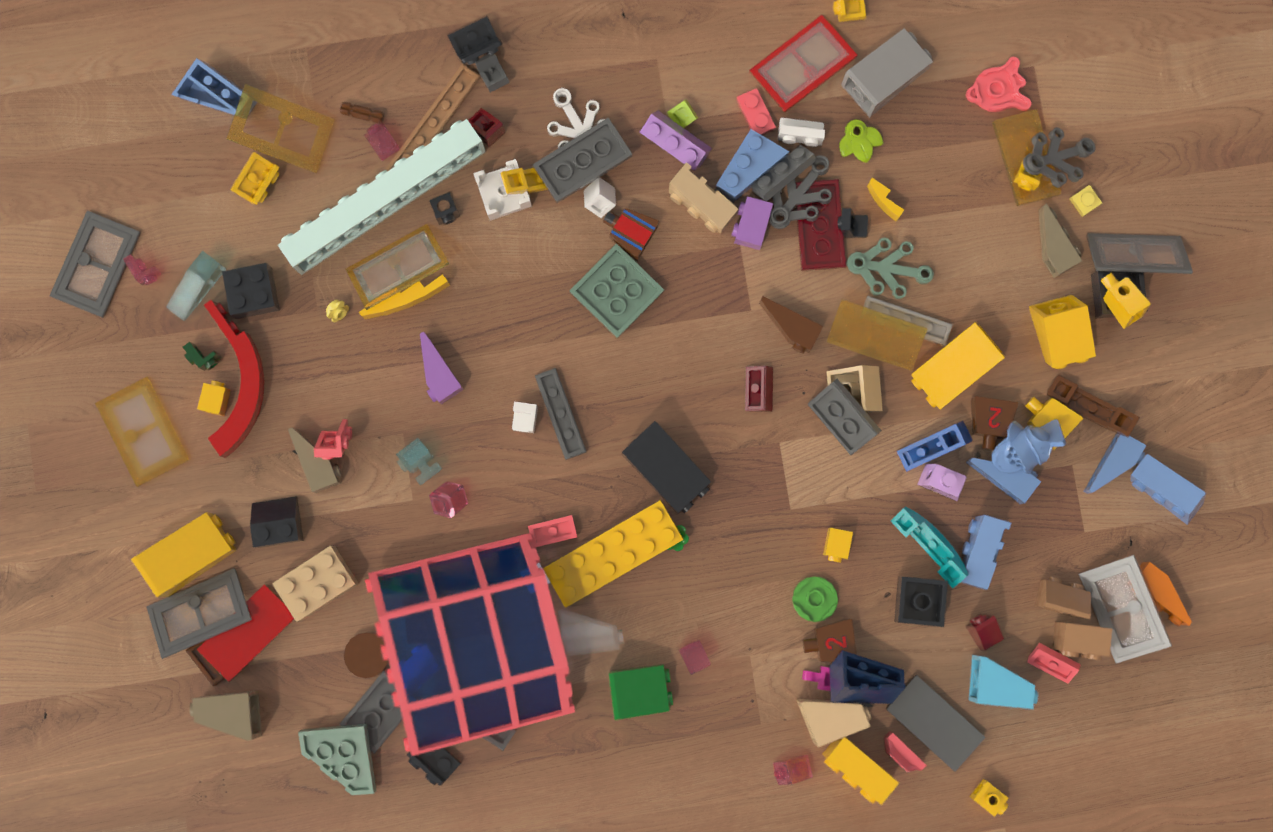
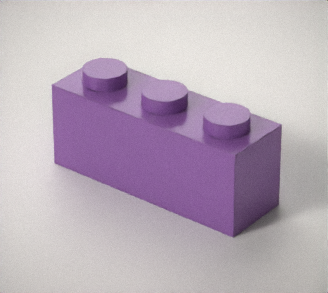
(675, 140)

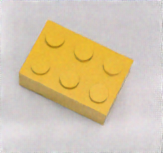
(859, 770)

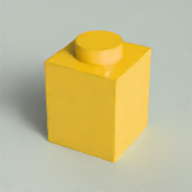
(214, 398)
(837, 544)

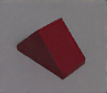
(487, 127)

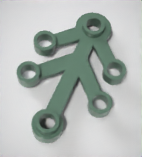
(886, 268)

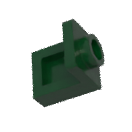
(195, 356)

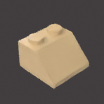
(862, 384)

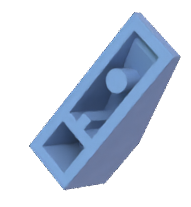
(1119, 457)
(1016, 484)

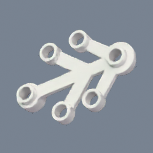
(571, 114)

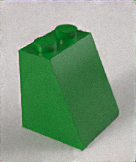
(640, 691)

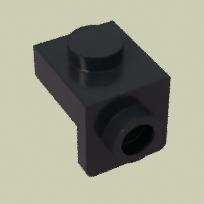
(853, 225)

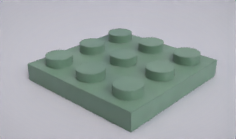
(616, 290)

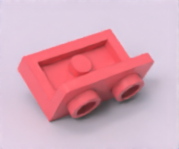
(333, 443)

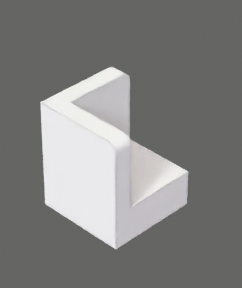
(599, 197)
(524, 417)

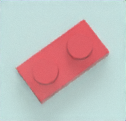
(756, 112)
(553, 531)
(1053, 663)

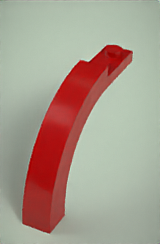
(251, 392)

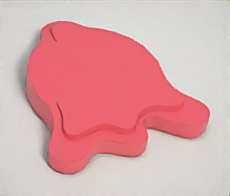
(999, 88)

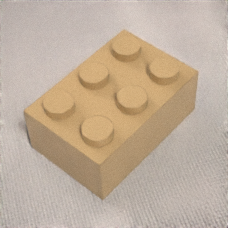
(315, 583)

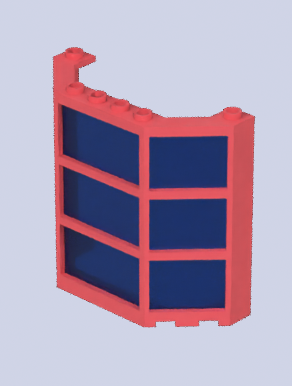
(471, 643)

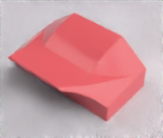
(901, 753)

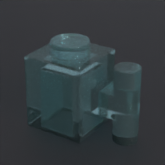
(416, 457)

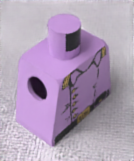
(942, 481)

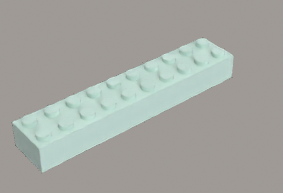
(382, 197)

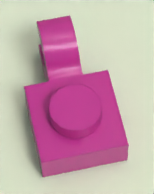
(822, 678)

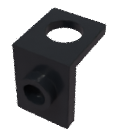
(447, 216)

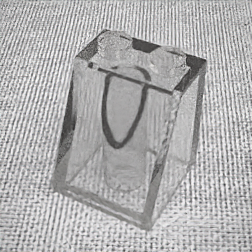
(587, 634)

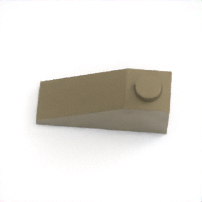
(319, 472)

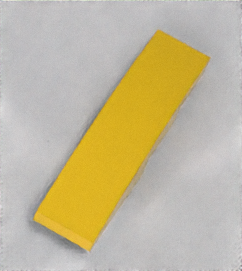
(406, 299)

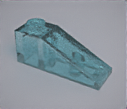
(195, 285)

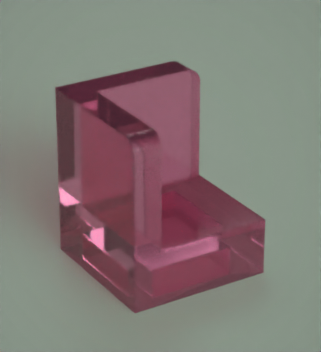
(448, 499)
(694, 656)

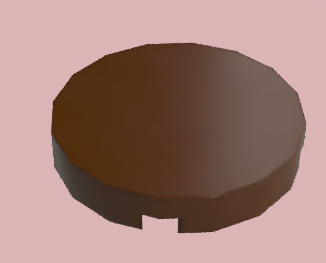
(364, 655)

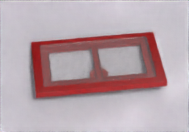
(803, 63)

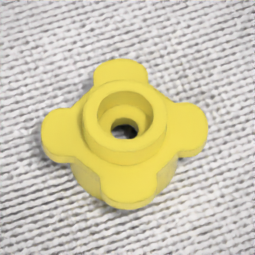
(337, 310)

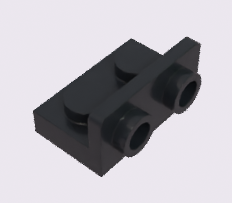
(436, 764)

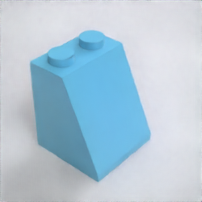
(998, 686)

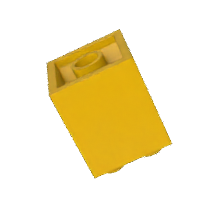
(1063, 331)

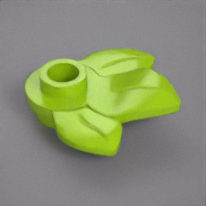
(859, 144)

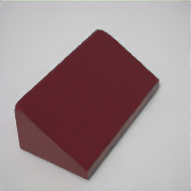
(759, 389)

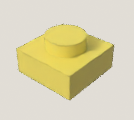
(1085, 200)

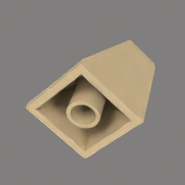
(832, 720)

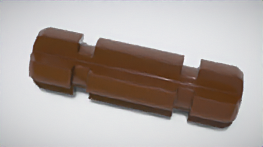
(361, 112)

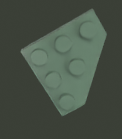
(342, 755)

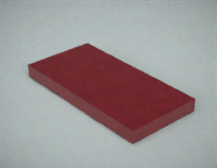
(821, 240)

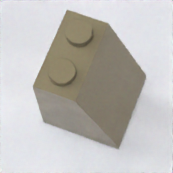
(230, 713)

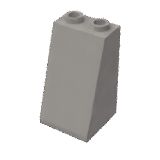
(886, 72)

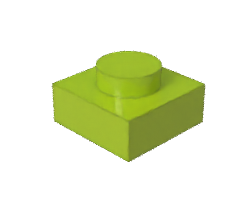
(682, 114)

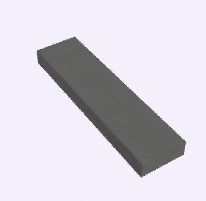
(560, 414)

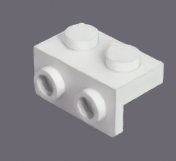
(801, 131)

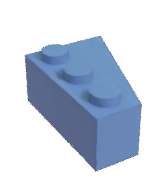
(209, 88)
(750, 163)
(1168, 488)
(983, 550)

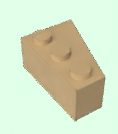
(701, 200)

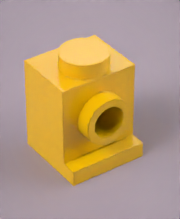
(984, 792)

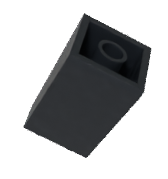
(666, 468)

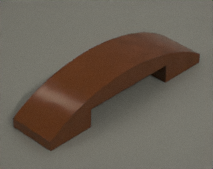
(1092, 408)

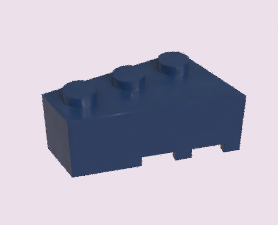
(864, 680)

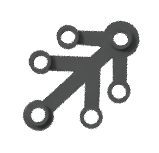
(1036, 163)
(798, 197)

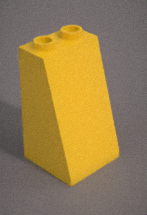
(957, 366)
(184, 555)

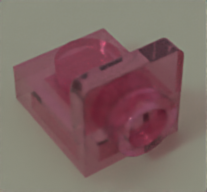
(138, 269)

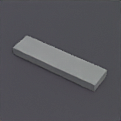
(937, 330)

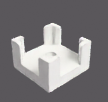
(494, 195)

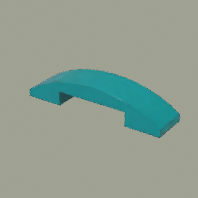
(934, 543)

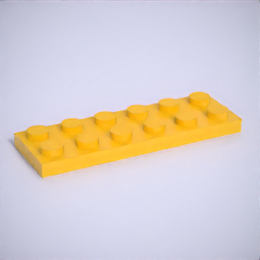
(613, 553)

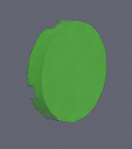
(815, 599)

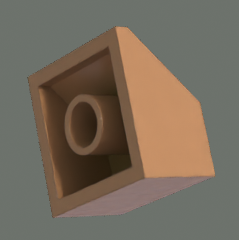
(1064, 599)

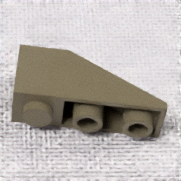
(1056, 248)

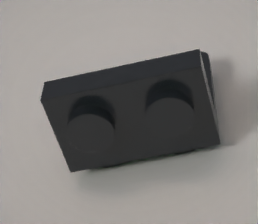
(474, 40)

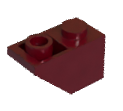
(985, 631)

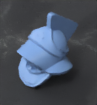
(1030, 444)

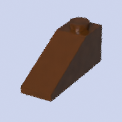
(794, 327)

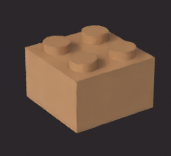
(1084, 639)

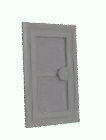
(1125, 606)

